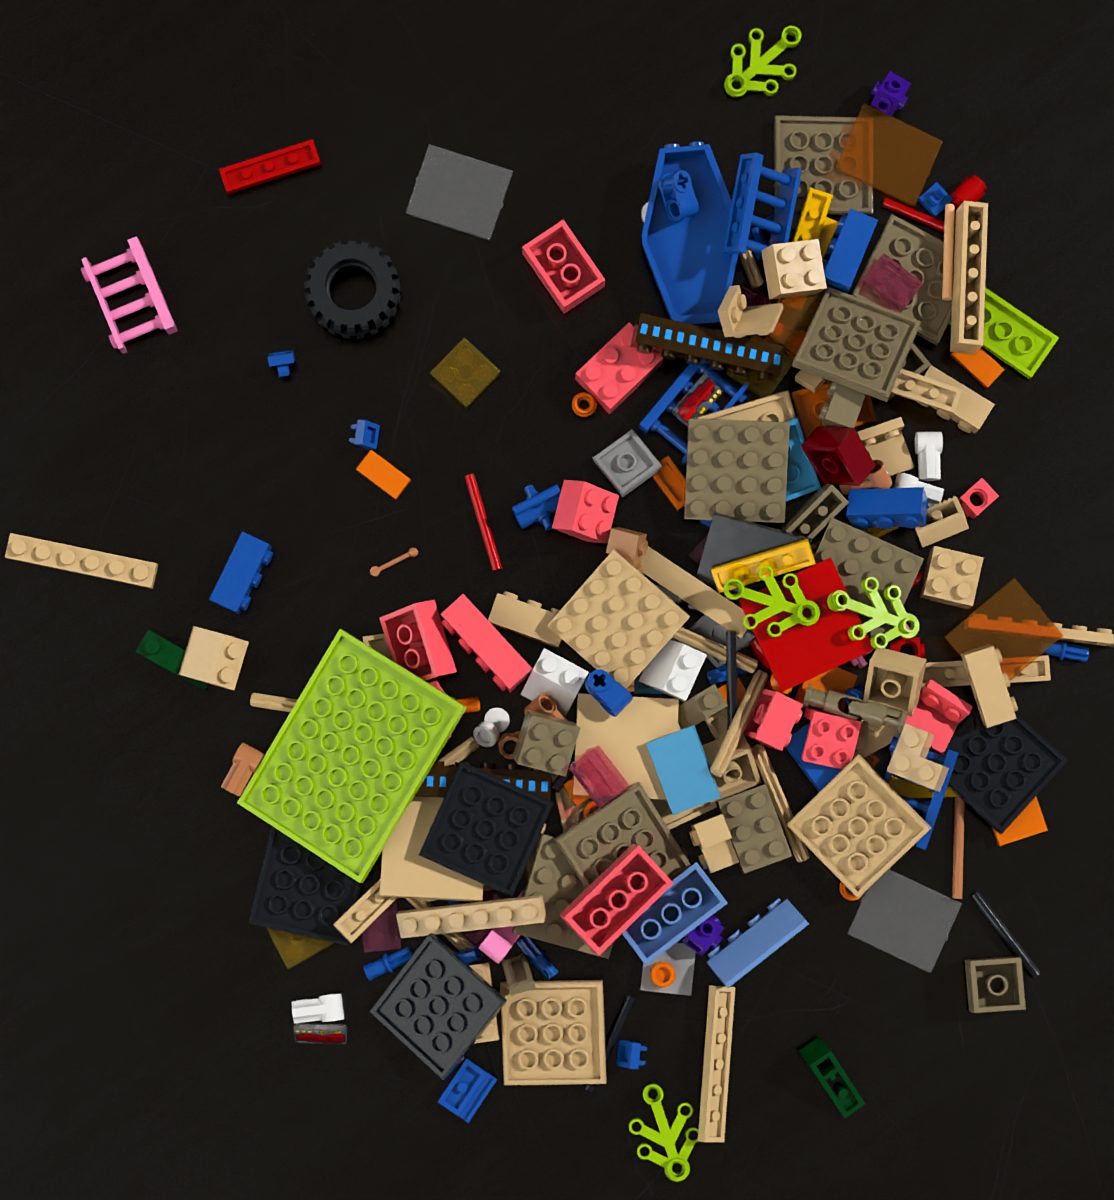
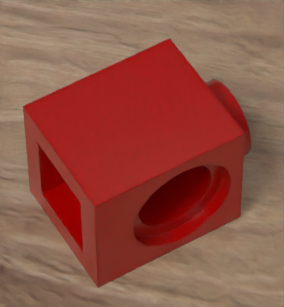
(914, 643)

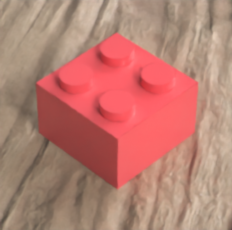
(585, 511)
(773, 719)

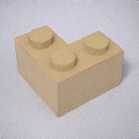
(910, 759)
(714, 843)

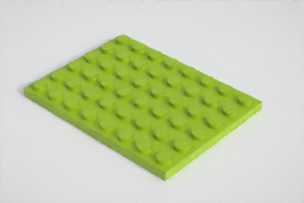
(351, 755)

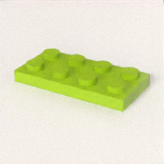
(1014, 336)

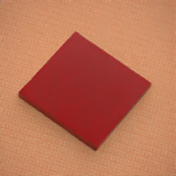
(813, 649)

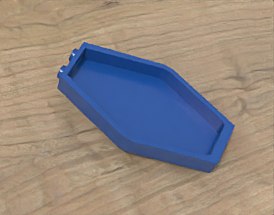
(688, 252)

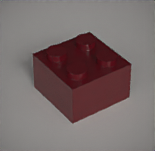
(838, 455)

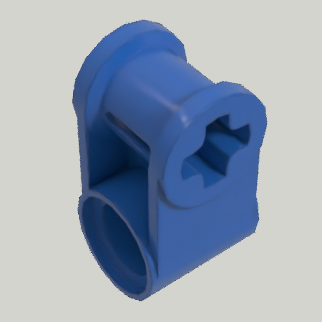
(680, 197)
(609, 693)

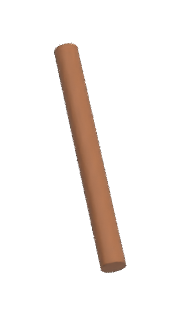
(958, 848)

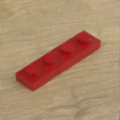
(270, 166)

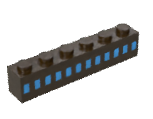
(707, 347)
(532, 780)

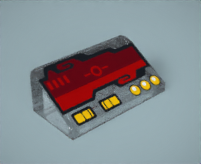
(697, 399)
(320, 1033)

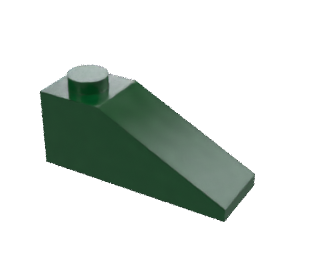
(166, 655)
(832, 1077)

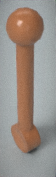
(375, 571)

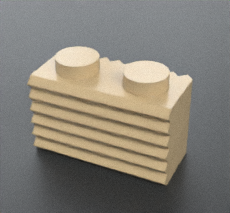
(942, 522)

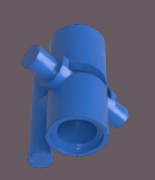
(537, 507)

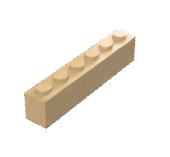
(969, 277)

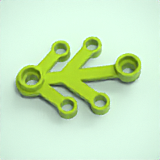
(759, 65)
(776, 602)
(878, 613)
(666, 1137)

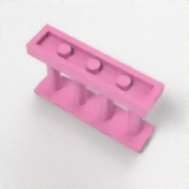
(152, 298)

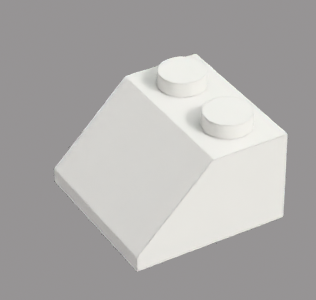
(673, 670)
(557, 678)

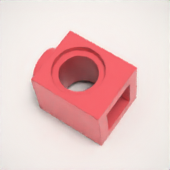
(986, 495)

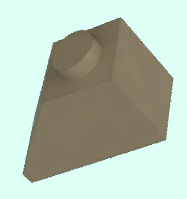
(700, 707)

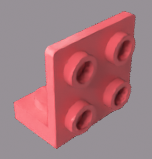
(938, 714)
(830, 739)

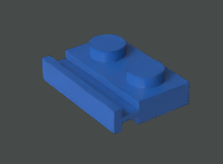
(467, 1090)

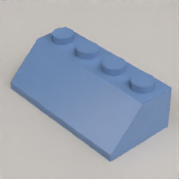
(674, 914)
(756, 942)

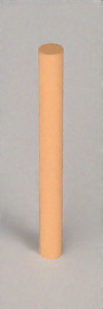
(948, 252)

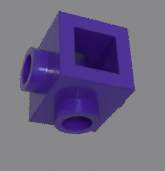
(890, 94)
(704, 936)

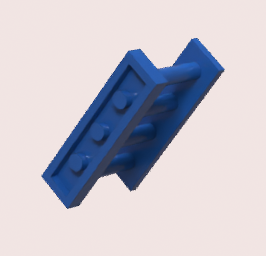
(744, 199)
(684, 384)
(928, 809)

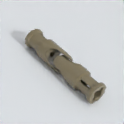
(873, 713)

